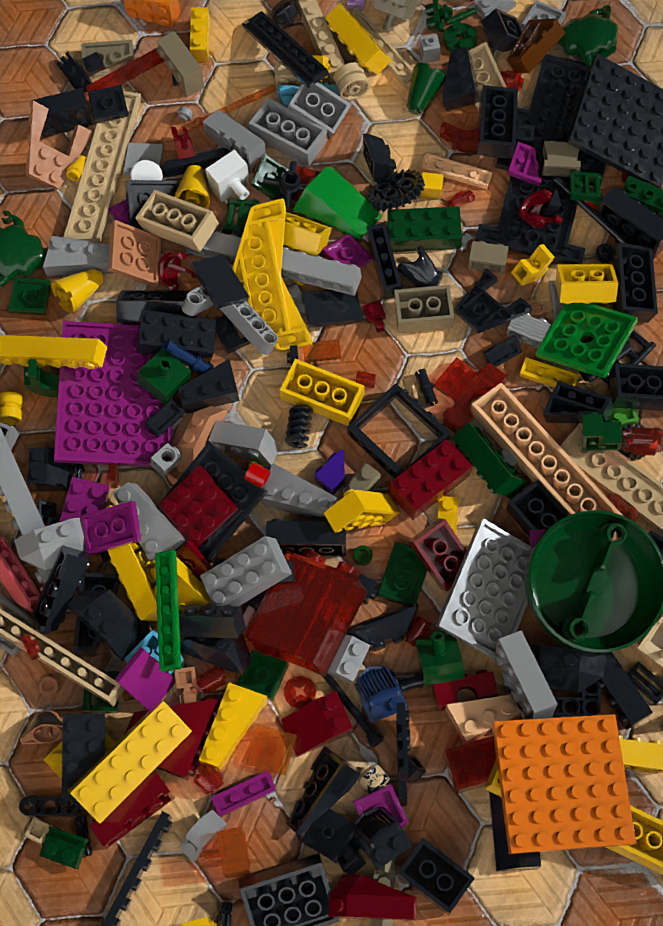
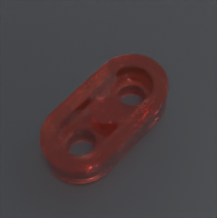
(623, 506)

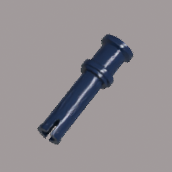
(194, 362)

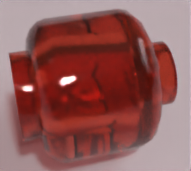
(208, 779)

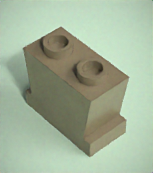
(559, 159)

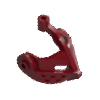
(537, 199)
(170, 281)

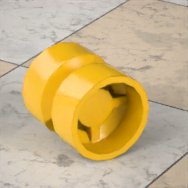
(10, 408)

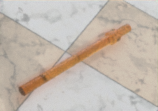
(197, 122)

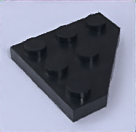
(140, 190)

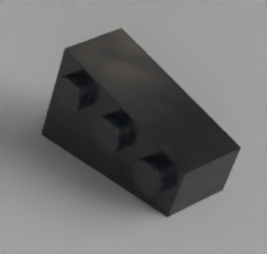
(210, 389)

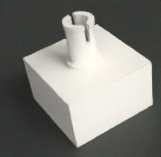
(228, 177)

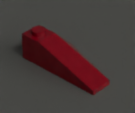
(369, 900)

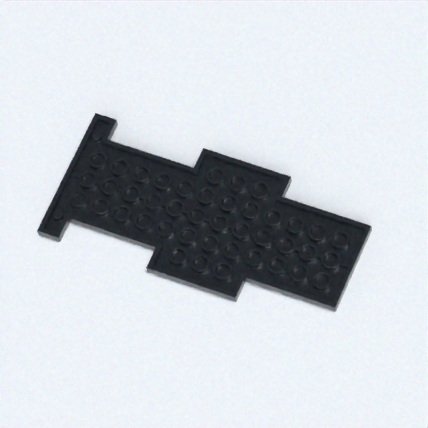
(552, 106)

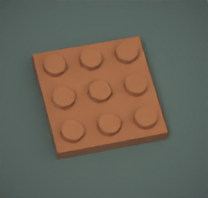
(134, 253)

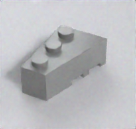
(244, 441)

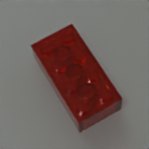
(470, 764)

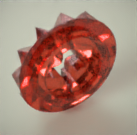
(517, 79)
(301, 700)

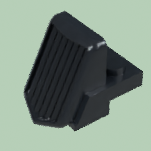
(380, 836)

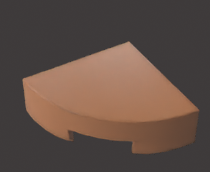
(537, 309)

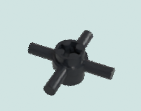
(288, 184)

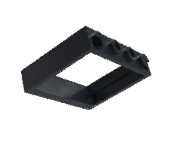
(415, 407)

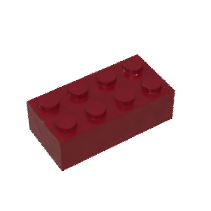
(429, 479)

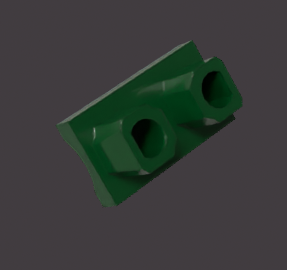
(439, 14)

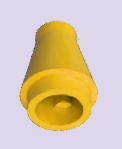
(76, 169)

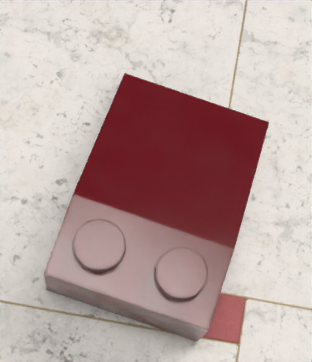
(318, 723)

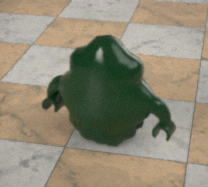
(590, 35)
(19, 251)

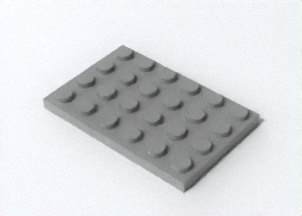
(488, 590)

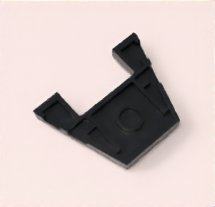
(483, 311)

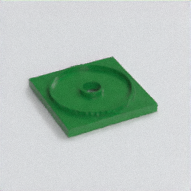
(579, 320)

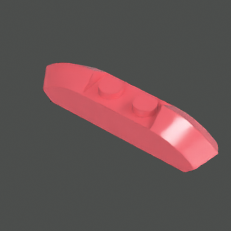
(16, 578)

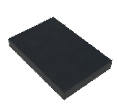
(219, 281)
(331, 308)

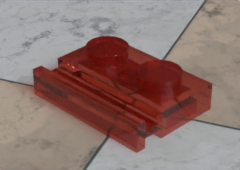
(455, 379)

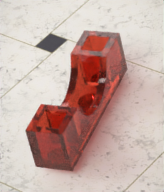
(460, 413)

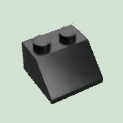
(501, 30)
(377, 157)
(45, 473)

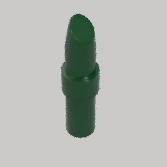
(462, 15)

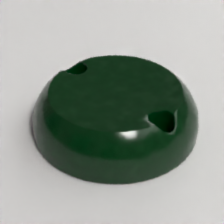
(595, 582)

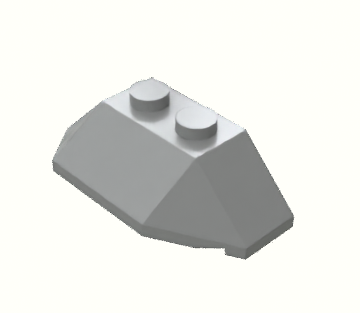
(44, 544)

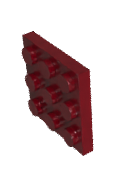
(198, 506)

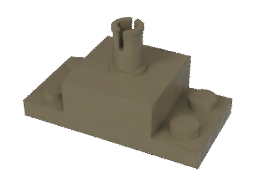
(396, 8)

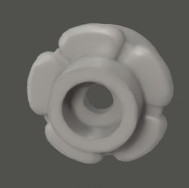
(184, 113)

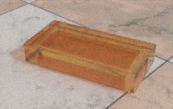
(322, 351)

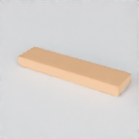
(456, 171)

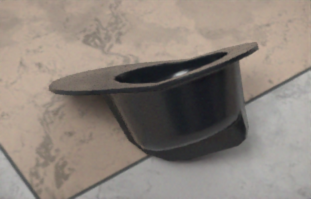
(284, 12)

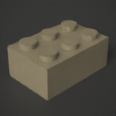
(423, 308)

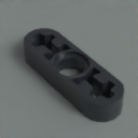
(35, 801)

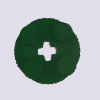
(457, 30)

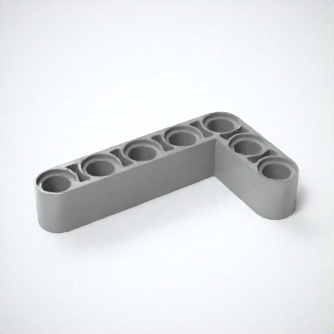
(240, 314)

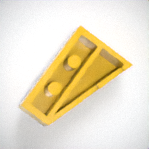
(189, 587)

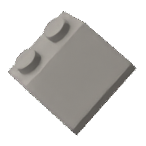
(348, 659)

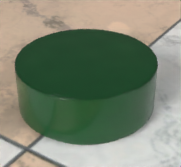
(362, 555)

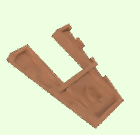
(45, 162)

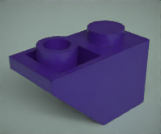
(332, 474)

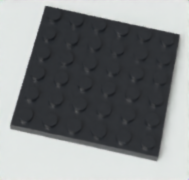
(621, 121)

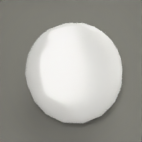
(146, 171)

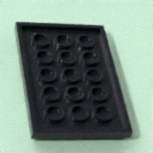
(231, 480)

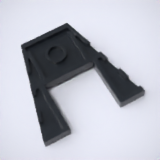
(403, 746)

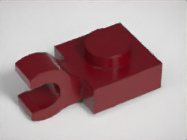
(375, 314)

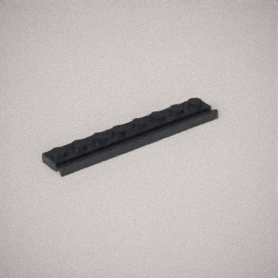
(285, 49)

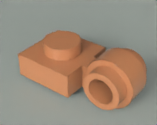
(185, 681)

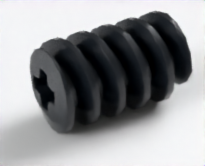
(298, 426)

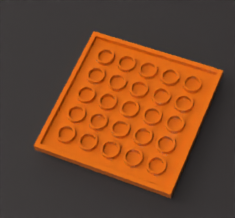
(563, 784)

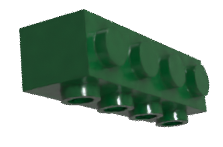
(647, 194)

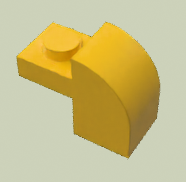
(533, 268)

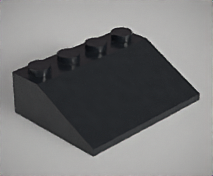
(288, 895)

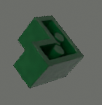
(599, 434)

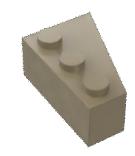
(181, 63)

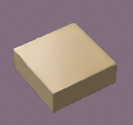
(37, 830)

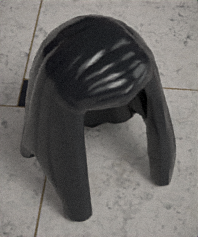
(422, 271)

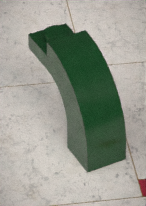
(40, 381)

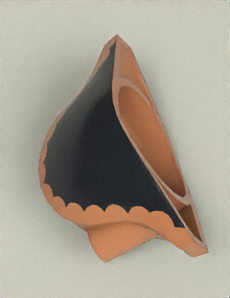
(43, 729)

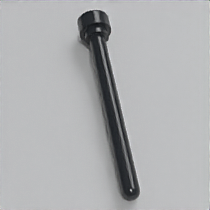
(374, 737)

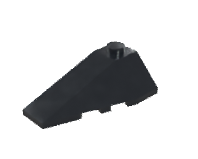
(328, 783)

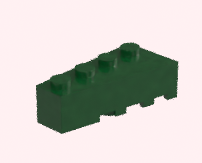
(488, 461)

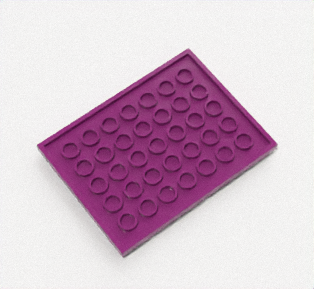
(105, 407)

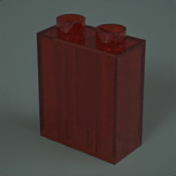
(310, 616)

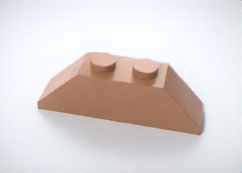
(194, 433)

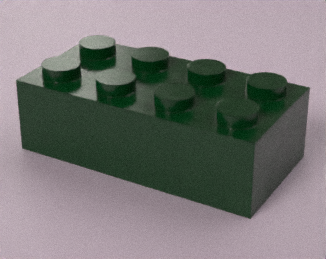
(430, 227)

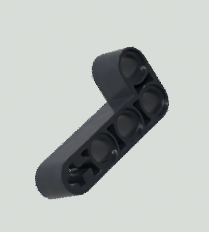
(579, 704)

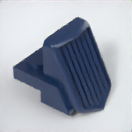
(379, 692)

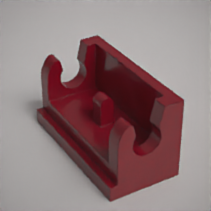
(183, 144)

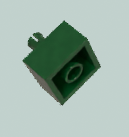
(163, 376)
(439, 659)

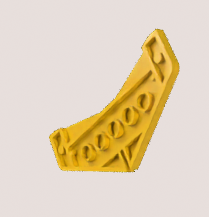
(259, 268)

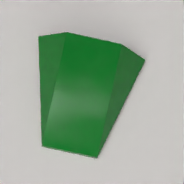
(337, 203)

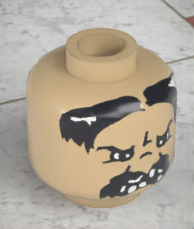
(373, 778)

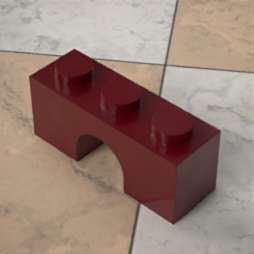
(481, 684)

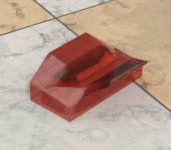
(641, 441)

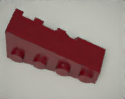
(133, 810)

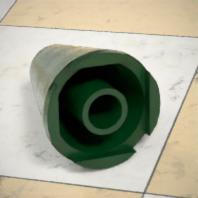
(423, 87)

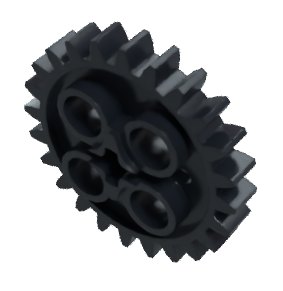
(396, 190)

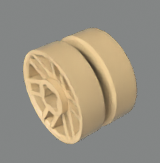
(351, 81)

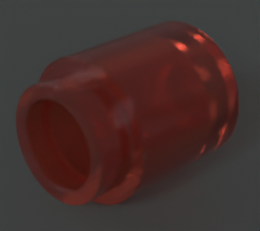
(212, 680)

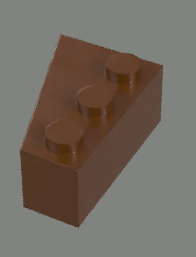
(534, 43)

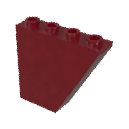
(198, 718)

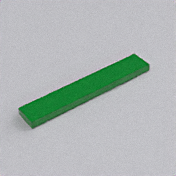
(167, 611)

